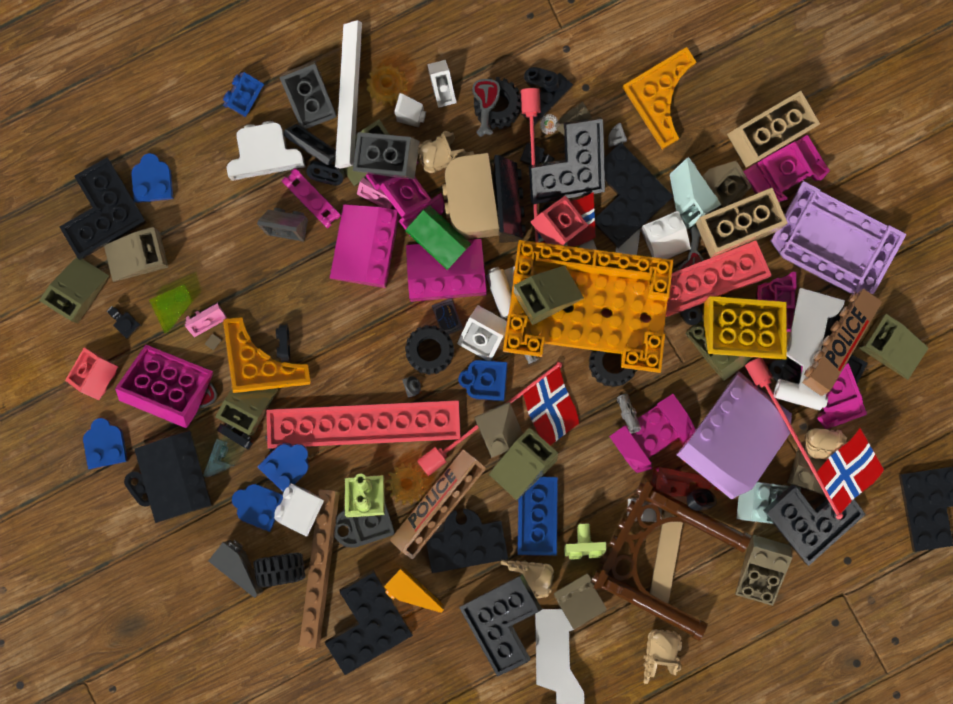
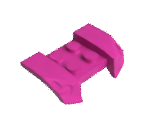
(787, 168)
(406, 196)
(843, 401)
(658, 430)

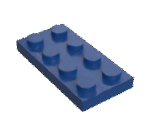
(538, 518)

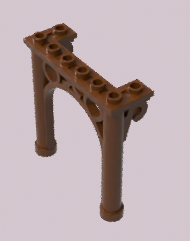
(641, 597)

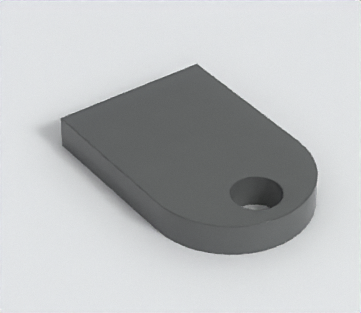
(364, 529)

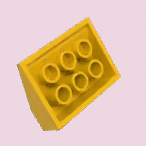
(745, 327)

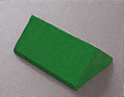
(438, 237)

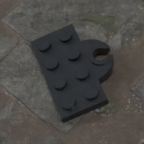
(466, 543)

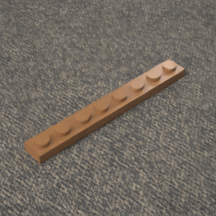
(319, 570)

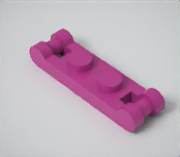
(310, 198)

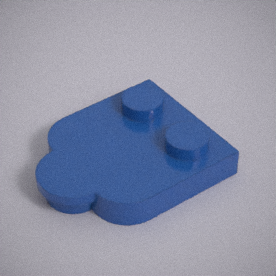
(151, 180)
(485, 380)
(104, 445)
(285, 464)
(257, 506)

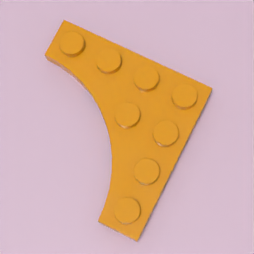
(653, 94)
(253, 368)

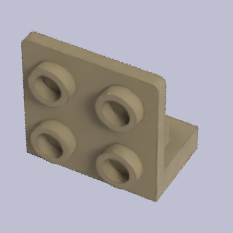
(580, 601)

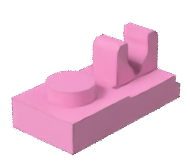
(368, 192)
(205, 320)

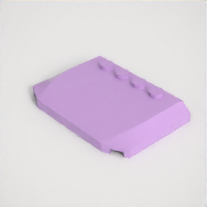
(836, 241)
(737, 438)

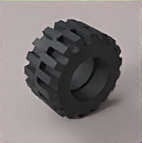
(510, 114)
(417, 338)
(604, 376)
(279, 569)

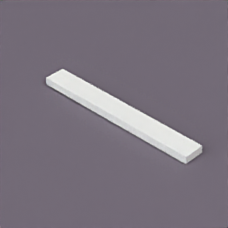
(348, 94)

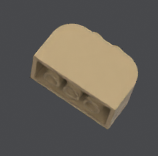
(773, 129)
(471, 197)
(741, 223)

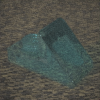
(215, 464)

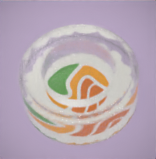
(548, 123)

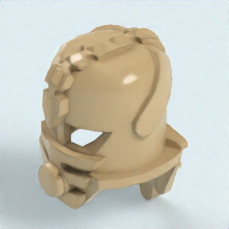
(438, 154)
(823, 442)
(537, 575)
(662, 650)

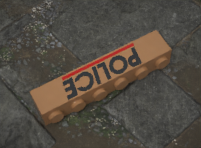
(842, 342)
(437, 504)

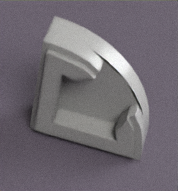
(616, 136)

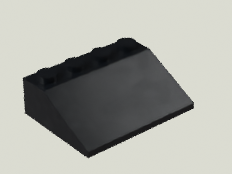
(508, 200)
(173, 476)

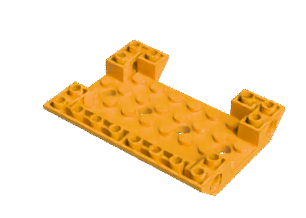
(607, 280)

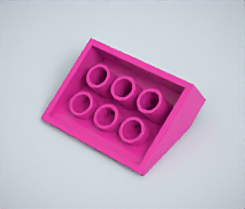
(365, 245)
(432, 281)
(164, 386)

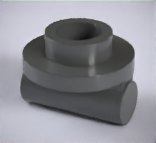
(412, 386)

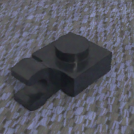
(539, 157)
(125, 324)

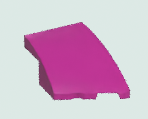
(782, 291)

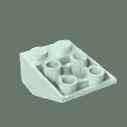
(691, 193)
(756, 500)

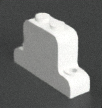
(263, 152)

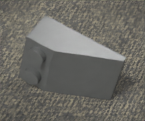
(308, 95)
(386, 155)
(283, 224)
(236, 565)

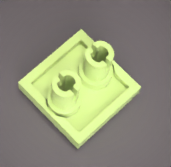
(364, 496)
(584, 545)

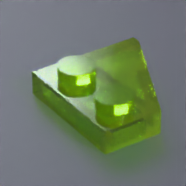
(171, 306)

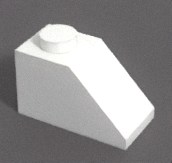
(442, 83)
(409, 111)

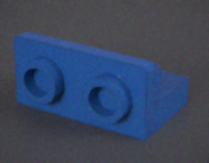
(242, 93)

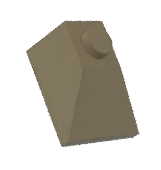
(727, 183)
(499, 428)
(802, 475)

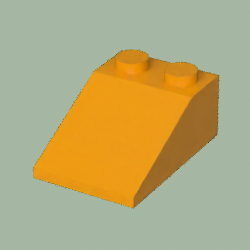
(409, 590)

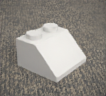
(666, 236)
(483, 333)
(298, 509)

